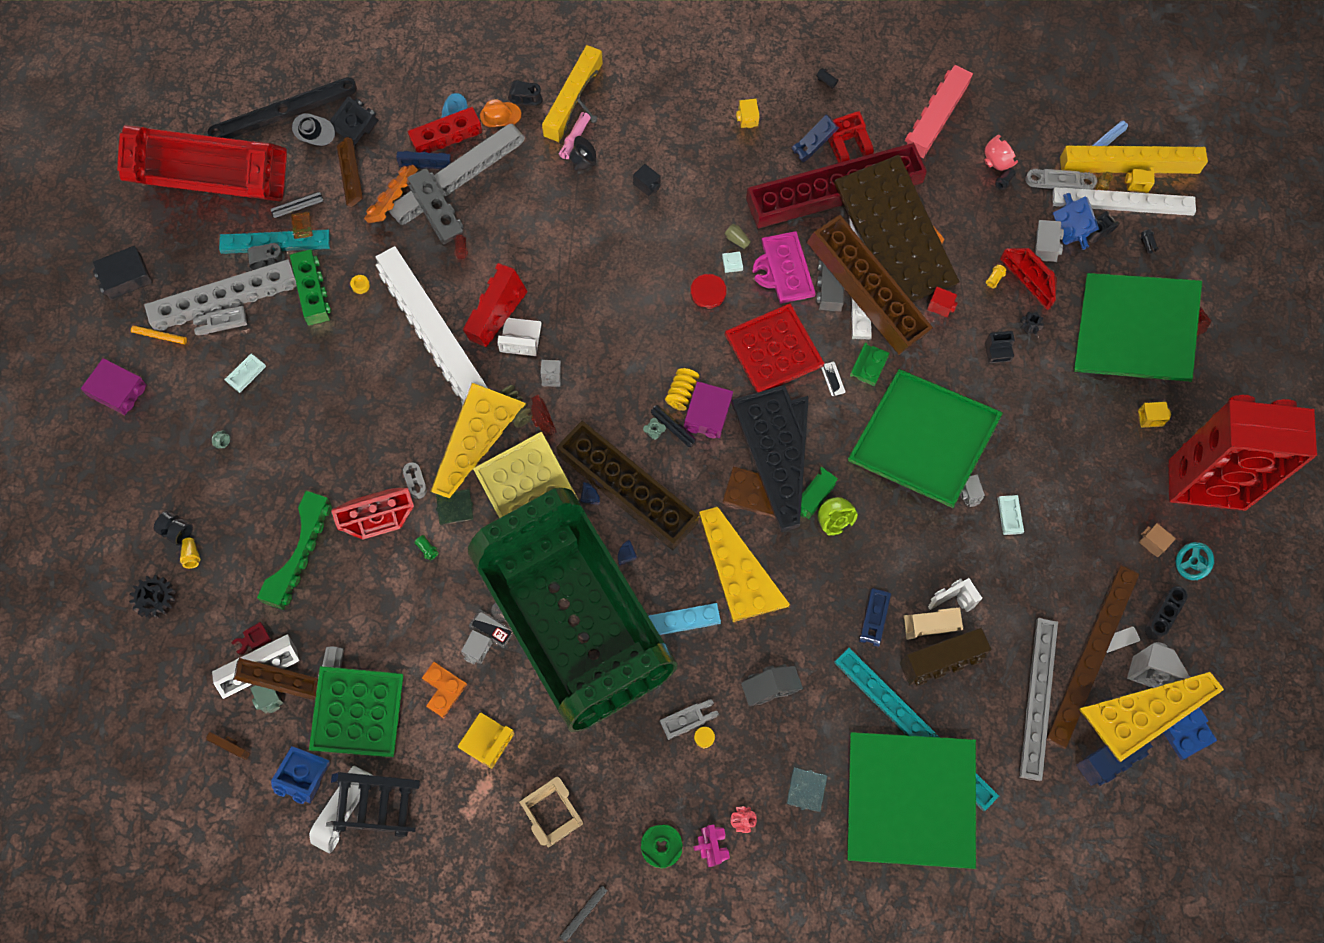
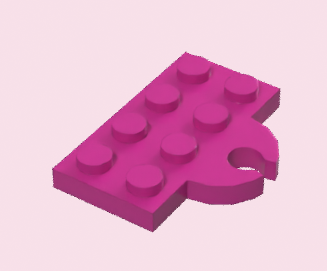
(784, 268)

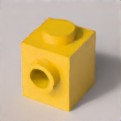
(748, 113)

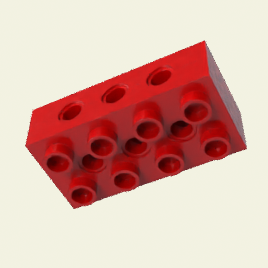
(1242, 453)

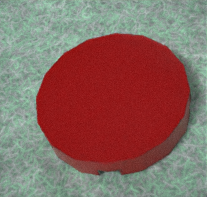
(708, 291)

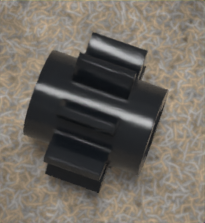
(1032, 323)

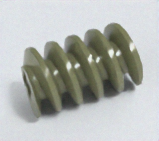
(522, 417)

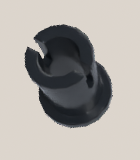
(827, 78)
(1003, 181)
(1148, 239)

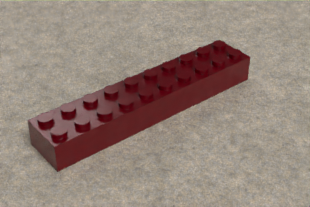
(816, 190)

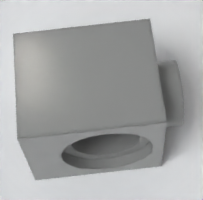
(476, 648)

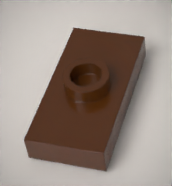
(228, 744)

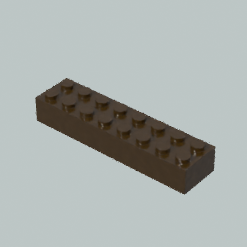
(627, 485)

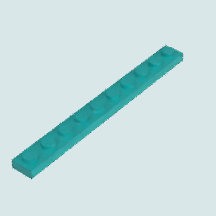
(900, 712)

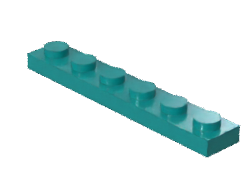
(242, 242)

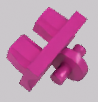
(709, 845)

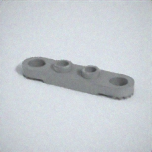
(1060, 178)

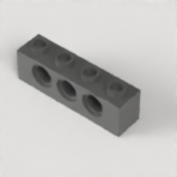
(425, 179)

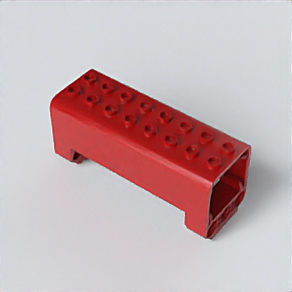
(202, 163)

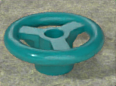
(1202, 565)

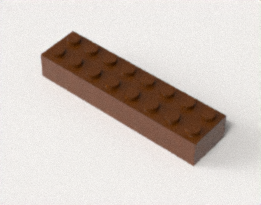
(869, 284)

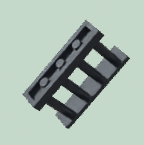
(385, 786)

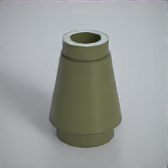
(737, 236)

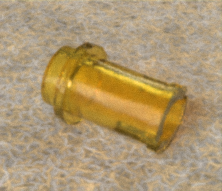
(1104, 181)

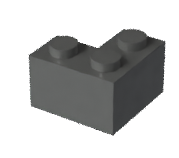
(770, 684)

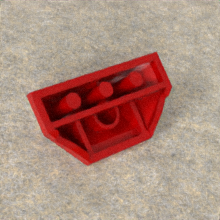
(1032, 274)
(374, 513)

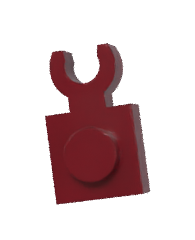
(254, 637)

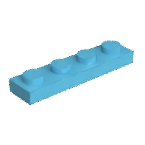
(686, 619)

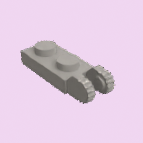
(220, 320)
(687, 719)

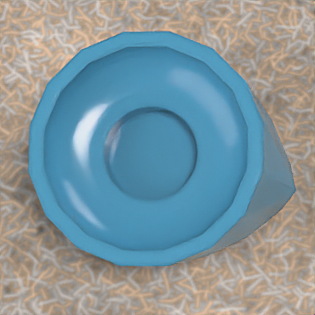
(454, 103)

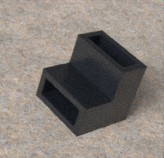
(999, 347)

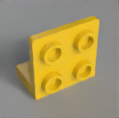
(486, 740)

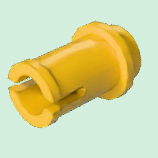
(998, 272)

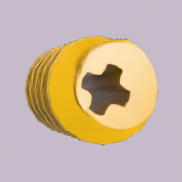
(681, 388)

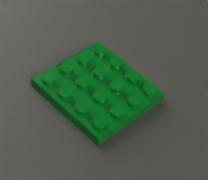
(356, 712)

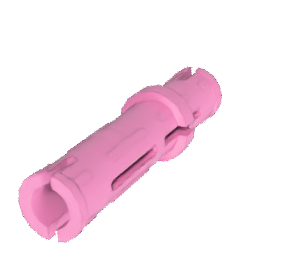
(576, 131)

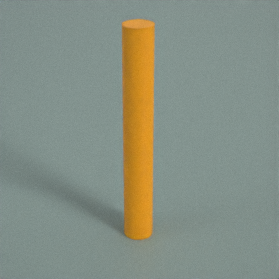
(160, 335)

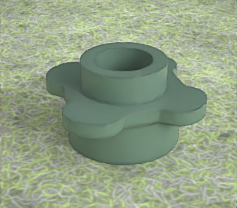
(654, 434)

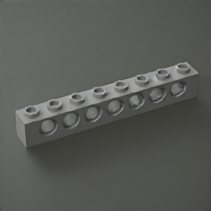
(158, 310)

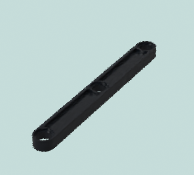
(295, 105)

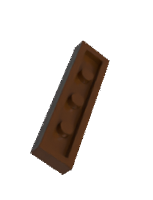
(349, 172)
(275, 678)

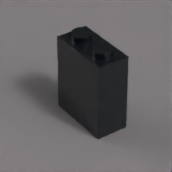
(121, 272)

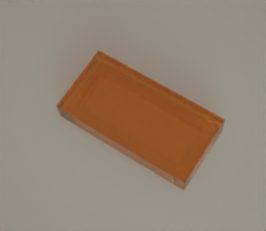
(301, 225)

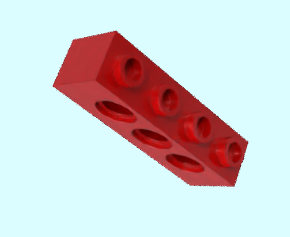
(456, 126)

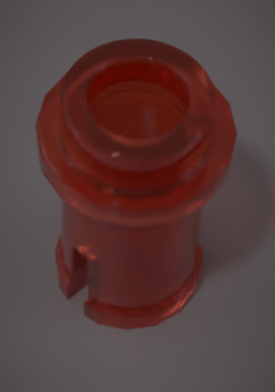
(460, 247)

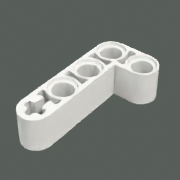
(323, 836)

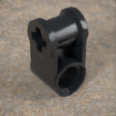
(523, 93)
(1106, 226)

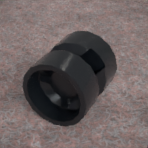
(172, 527)

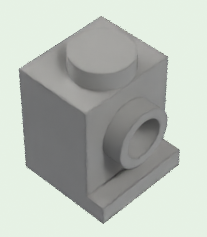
(551, 373)
(972, 492)

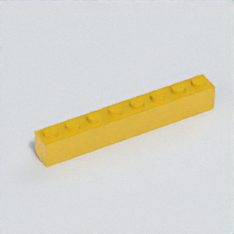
(1126, 158)

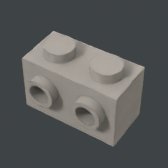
(1048, 240)

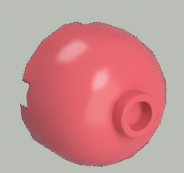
(999, 154)

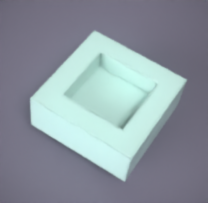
(732, 262)

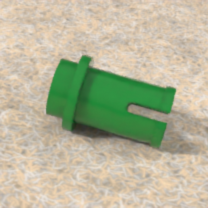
(425, 546)

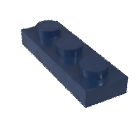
(423, 160)

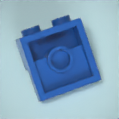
(1190, 734)
(299, 775)

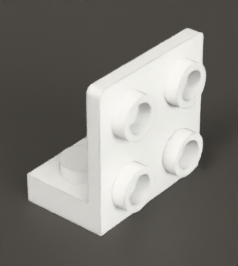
(520, 337)
(965, 591)

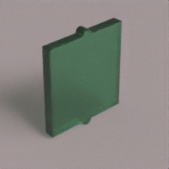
(456, 508)

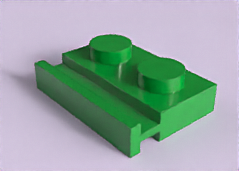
(869, 364)

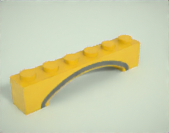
(559, 114)

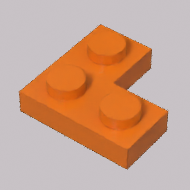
(448, 689)

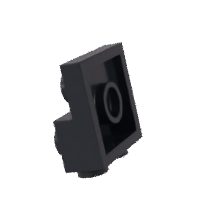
(353, 120)

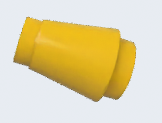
(189, 554)

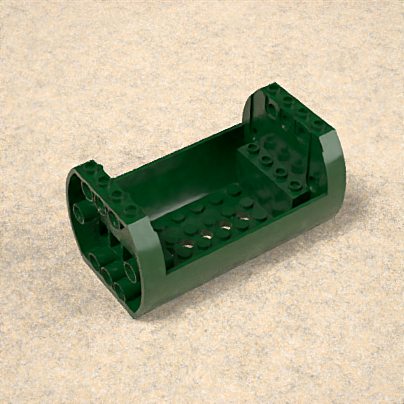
(557, 544)

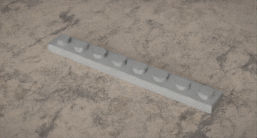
(1038, 700)

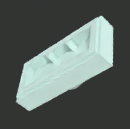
(245, 373)
(1010, 515)

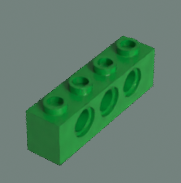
(301, 263)

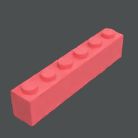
(939, 109)

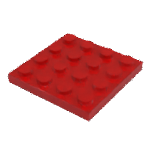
(774, 348)

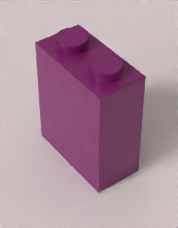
(114, 386)
(708, 410)

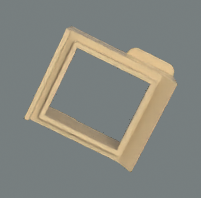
(933, 623)
(538, 795)

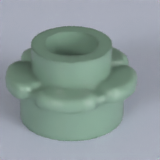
(220, 439)

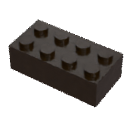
(945, 656)

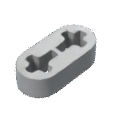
(411, 481)

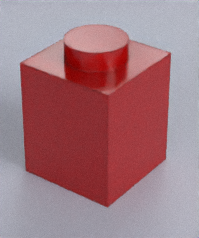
(943, 302)

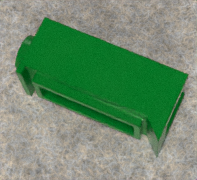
(817, 492)

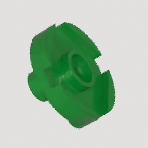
(663, 858)

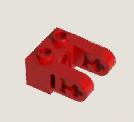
(850, 127)

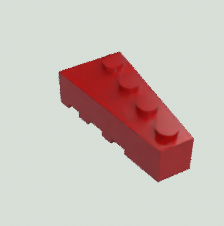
(495, 305)

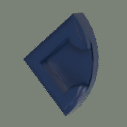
(589, 495)
(626, 553)

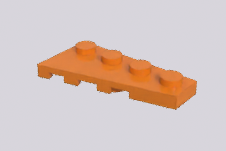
(376, 212)

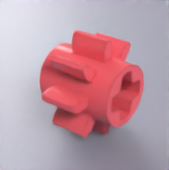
(743, 819)

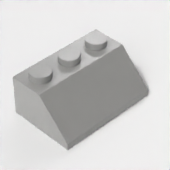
(1157, 666)

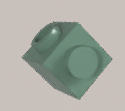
(266, 699)

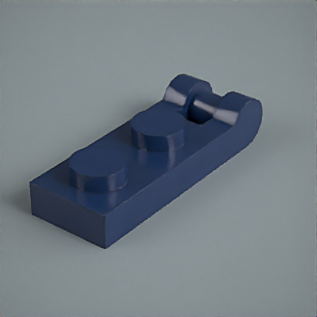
(815, 138)
(875, 616)

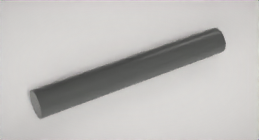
(583, 914)

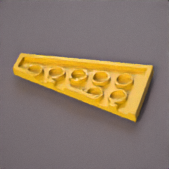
(476, 430)
(742, 578)
(1138, 718)

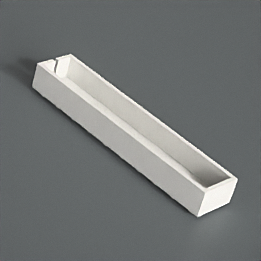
(427, 322)

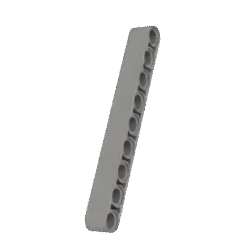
(462, 170)

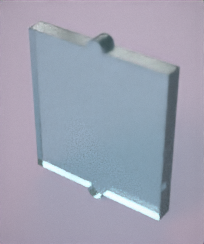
(806, 790)

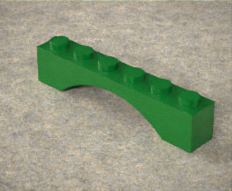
(278, 588)

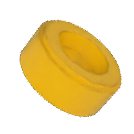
(360, 284)
(704, 737)

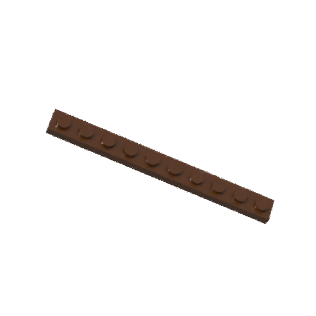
(1092, 657)

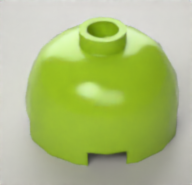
(836, 514)

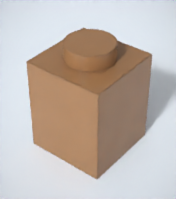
(1156, 539)

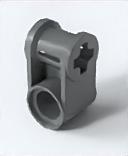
(264, 255)

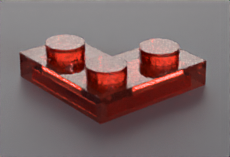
(541, 416)

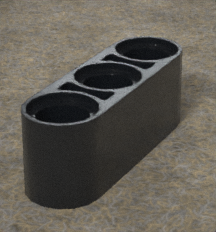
(1172, 606)

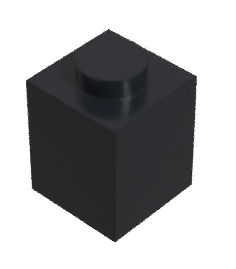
(647, 180)

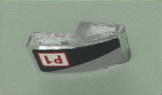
(491, 628)

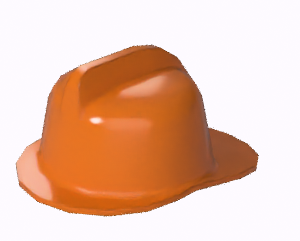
(500, 113)

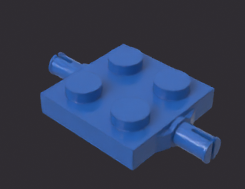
(1076, 220)

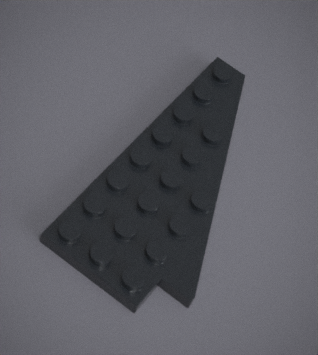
(777, 441)

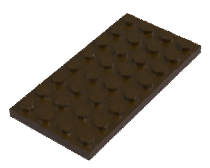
(897, 227)

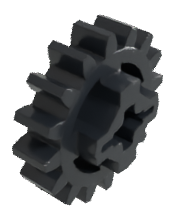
(143, 598)

